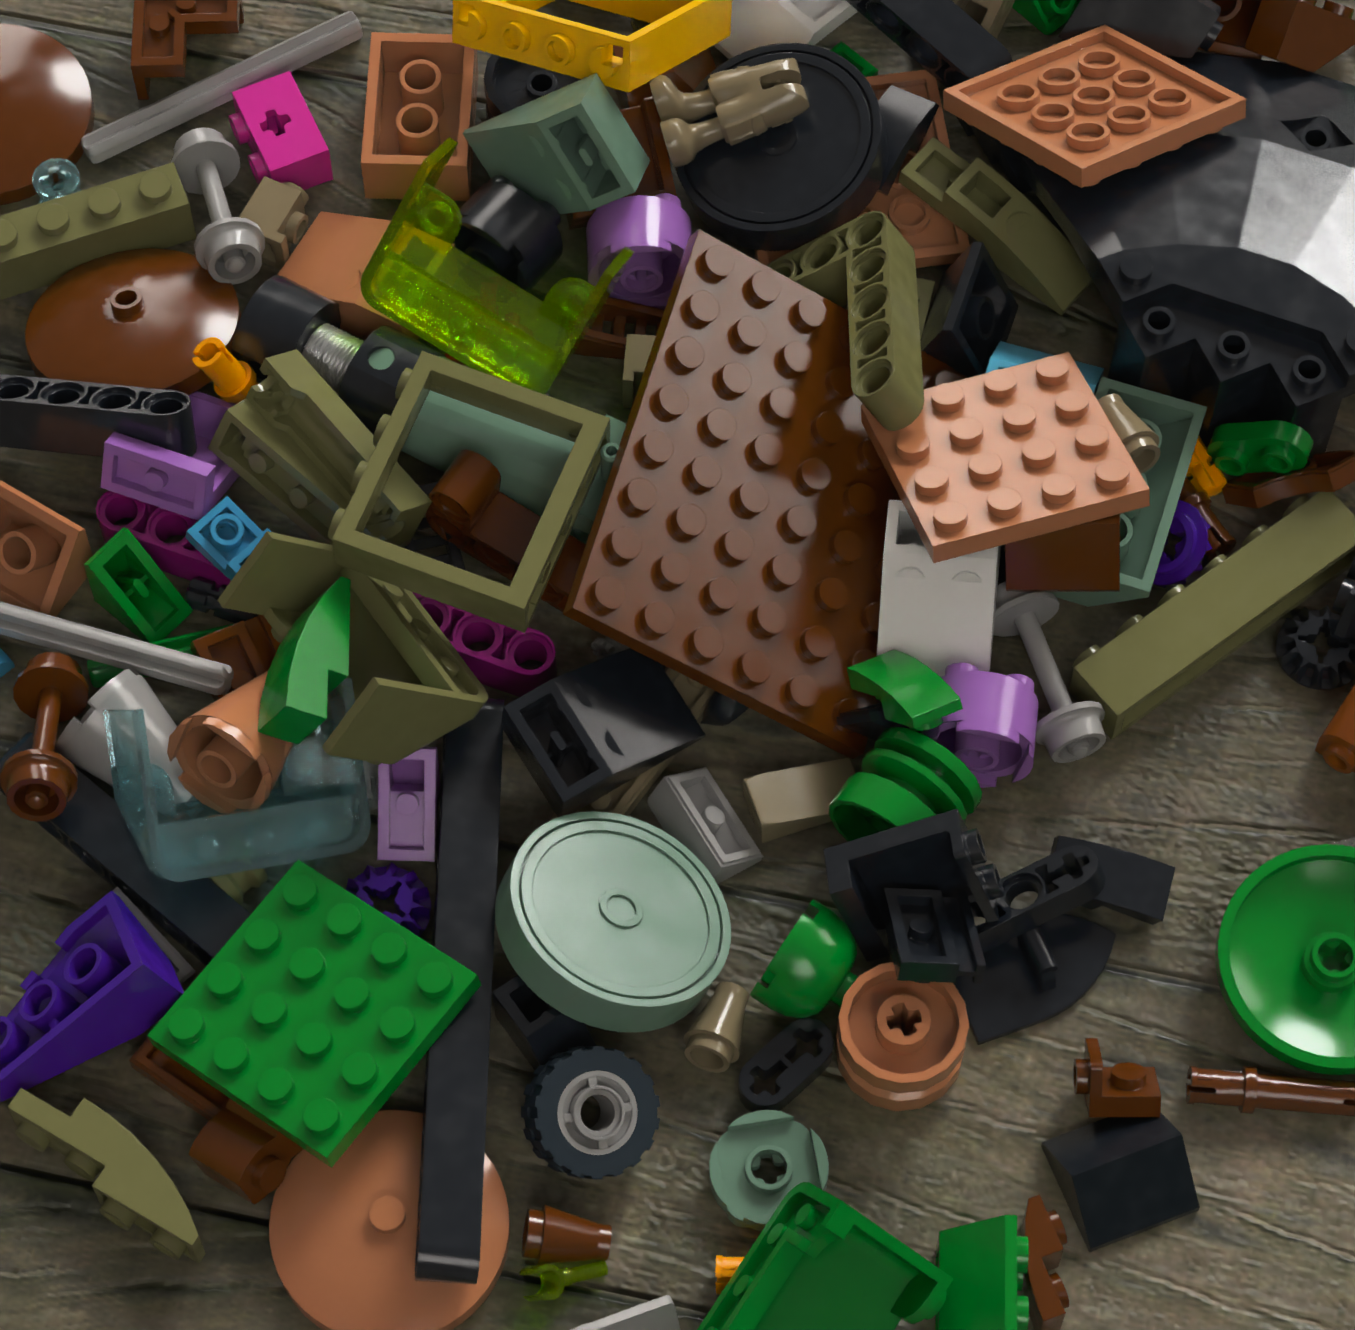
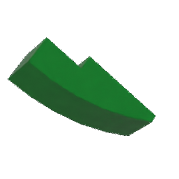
(308, 667)

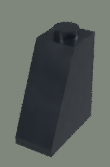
(1163, 25)

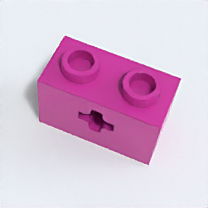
(280, 133)

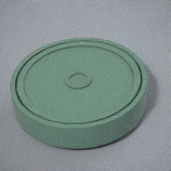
(612, 921)

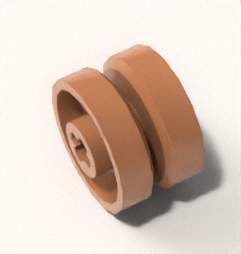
(900, 1039)

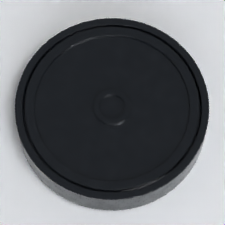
(798, 175)

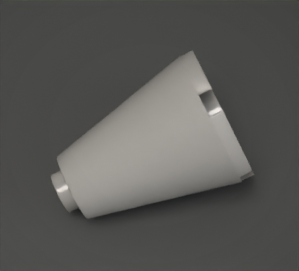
(86, 741)

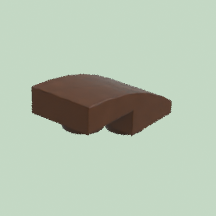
(1046, 1241)

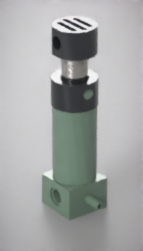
(366, 376)

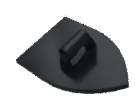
(1035, 976)

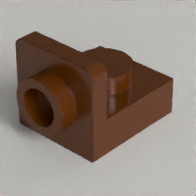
(1116, 1090)

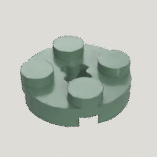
(740, 1151)

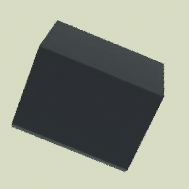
(969, 313)
(1122, 1176)

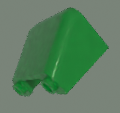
(827, 1271)

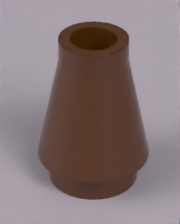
(562, 1237)

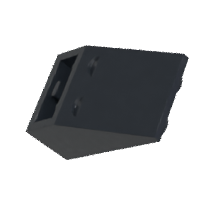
(598, 728)

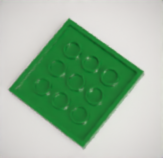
(314, 1012)

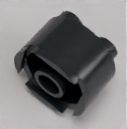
(510, 232)

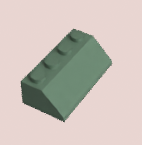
(1146, 529)

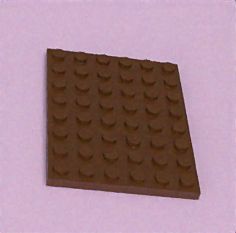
(747, 500)

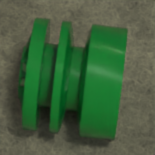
(902, 783)

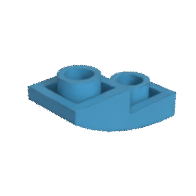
(225, 537)

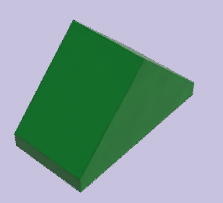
(135, 588)

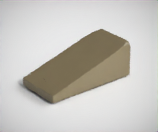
(794, 797)

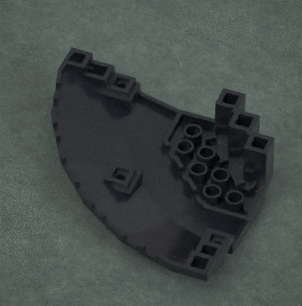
(1228, 251)

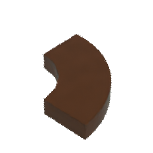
(1324, 473)

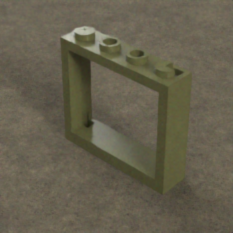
(435, 579)

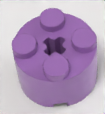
(656, 233)
(996, 725)

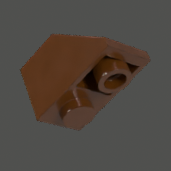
(1301, 32)

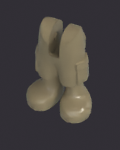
(743, 98)

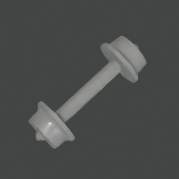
(229, 245)
(1070, 728)

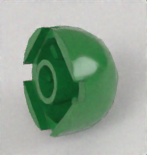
(810, 965)

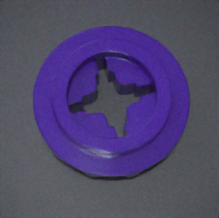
(1189, 552)
(411, 898)

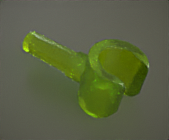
(555, 1279)

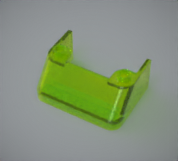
(467, 306)

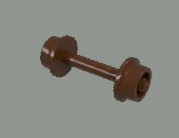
(39, 779)

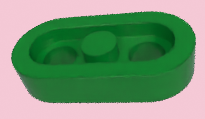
(1259, 447)

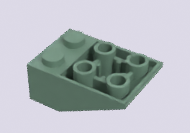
(564, 148)

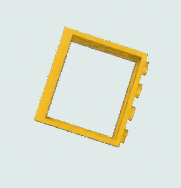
(578, 50)

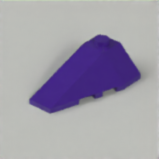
(90, 997)

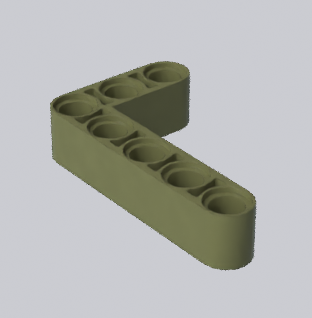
(875, 274)

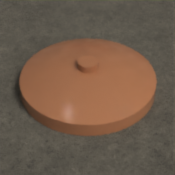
(351, 1232)

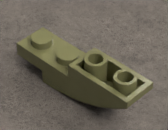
(1001, 217)
(129, 1178)

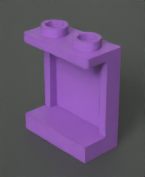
(169, 478)

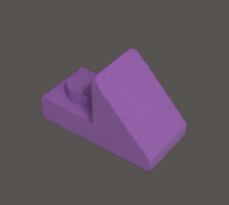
(409, 807)

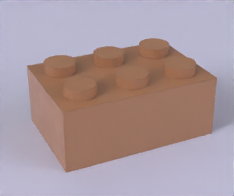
(415, 100)

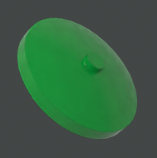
(1292, 958)

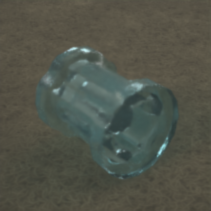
(44, 182)

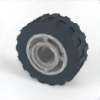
(625, 1118)

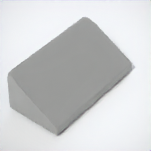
(702, 819)

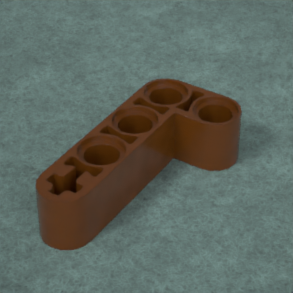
(493, 525)

